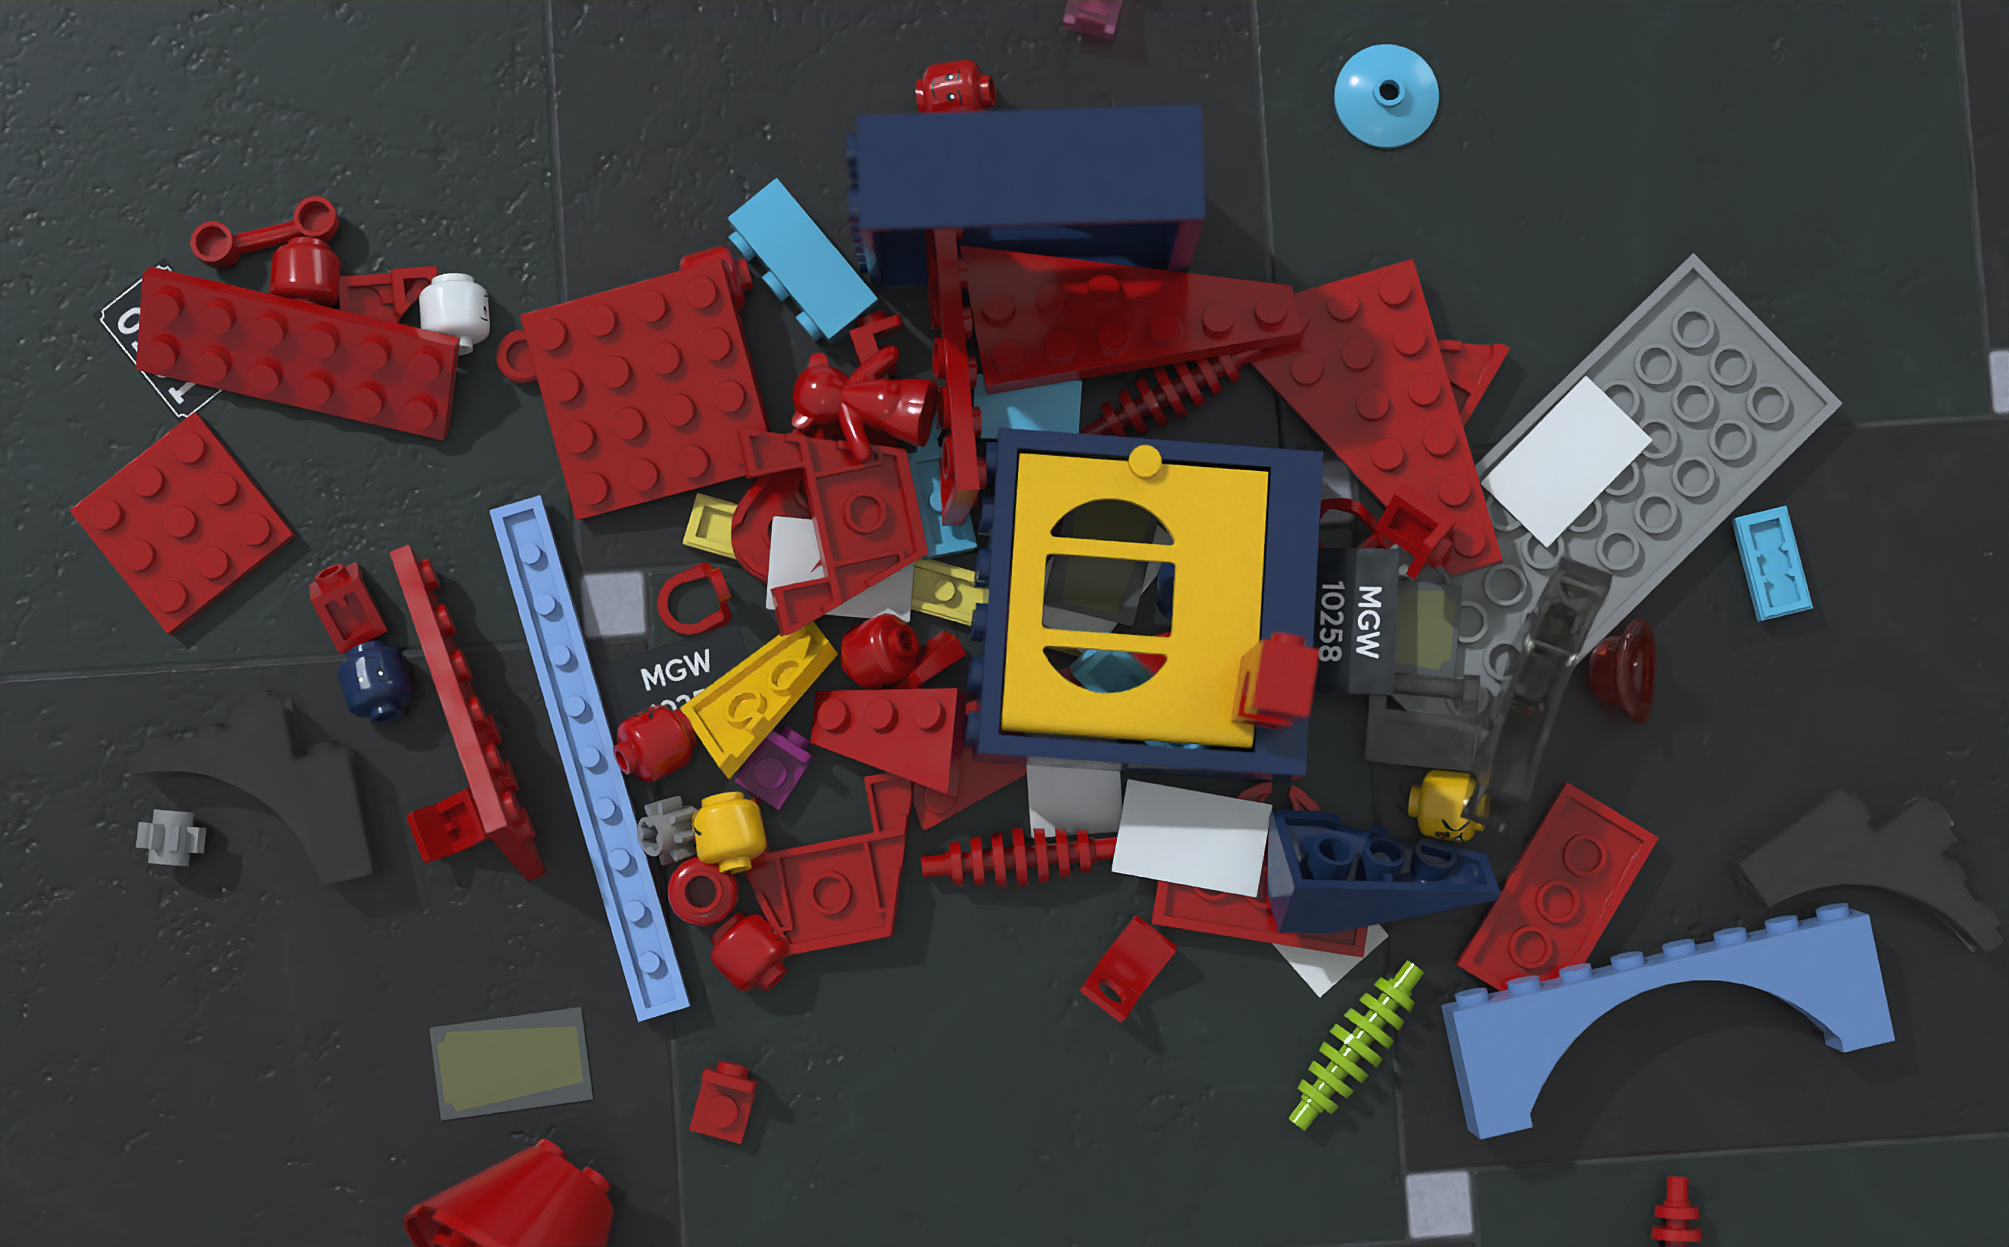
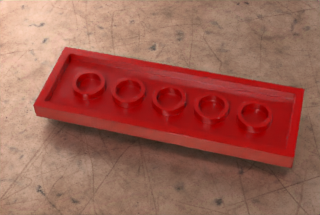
(296, 353)

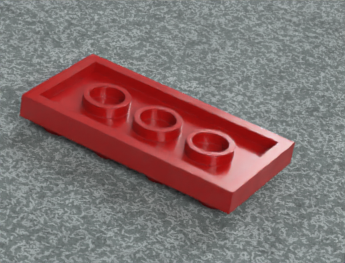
(1558, 892)

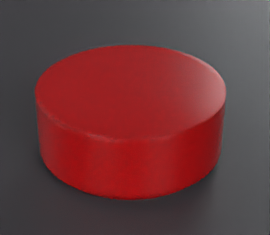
(515, 358)

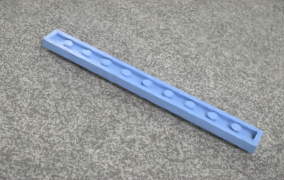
(588, 758)

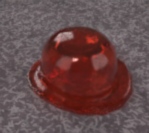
(1625, 670)

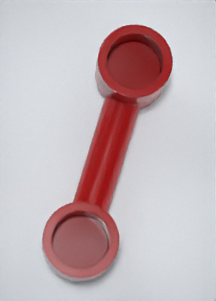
(221, 249)

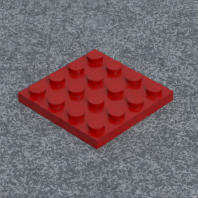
(646, 387)

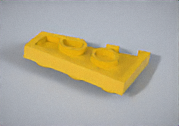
(756, 694)

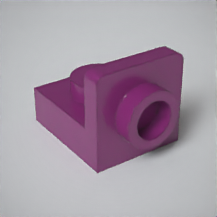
(776, 766)

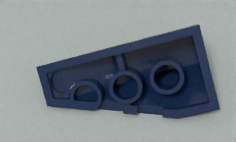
(1350, 878)

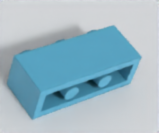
(801, 264)

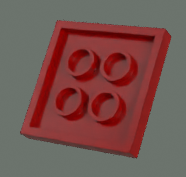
(183, 523)

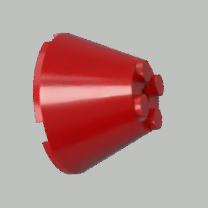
(518, 1203)

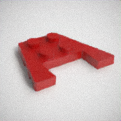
(859, 512)
(843, 886)

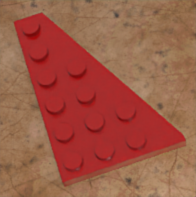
(1383, 399)

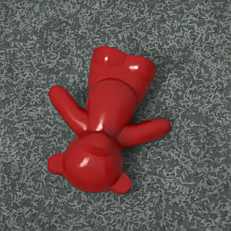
(889, 406)

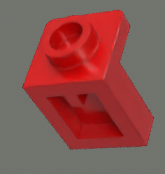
(871, 329)
(346, 606)
(724, 1102)

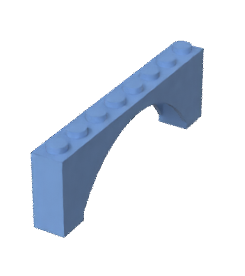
(1514, 1037)

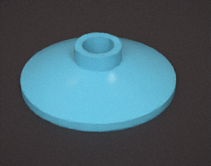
(1383, 121)

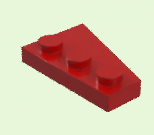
(896, 731)

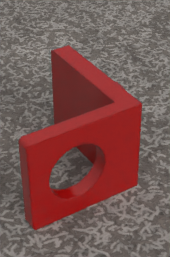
(1128, 967)

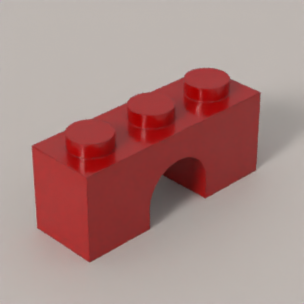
(1275, 683)

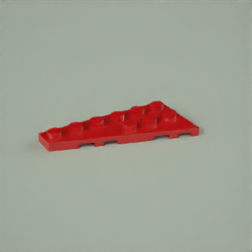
(1083, 319)

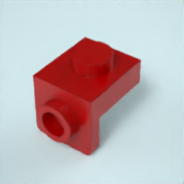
(1418, 528)
(447, 826)

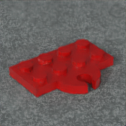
(1244, 915)

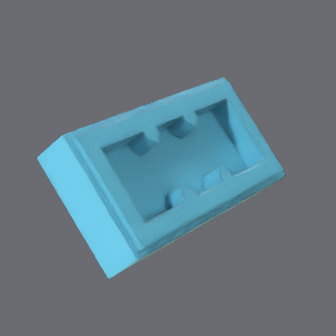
(1772, 563)

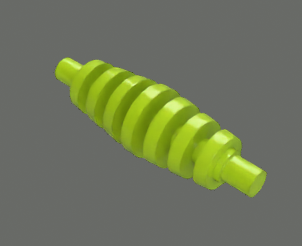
(1356, 1045)

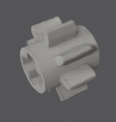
(667, 830)
(171, 837)

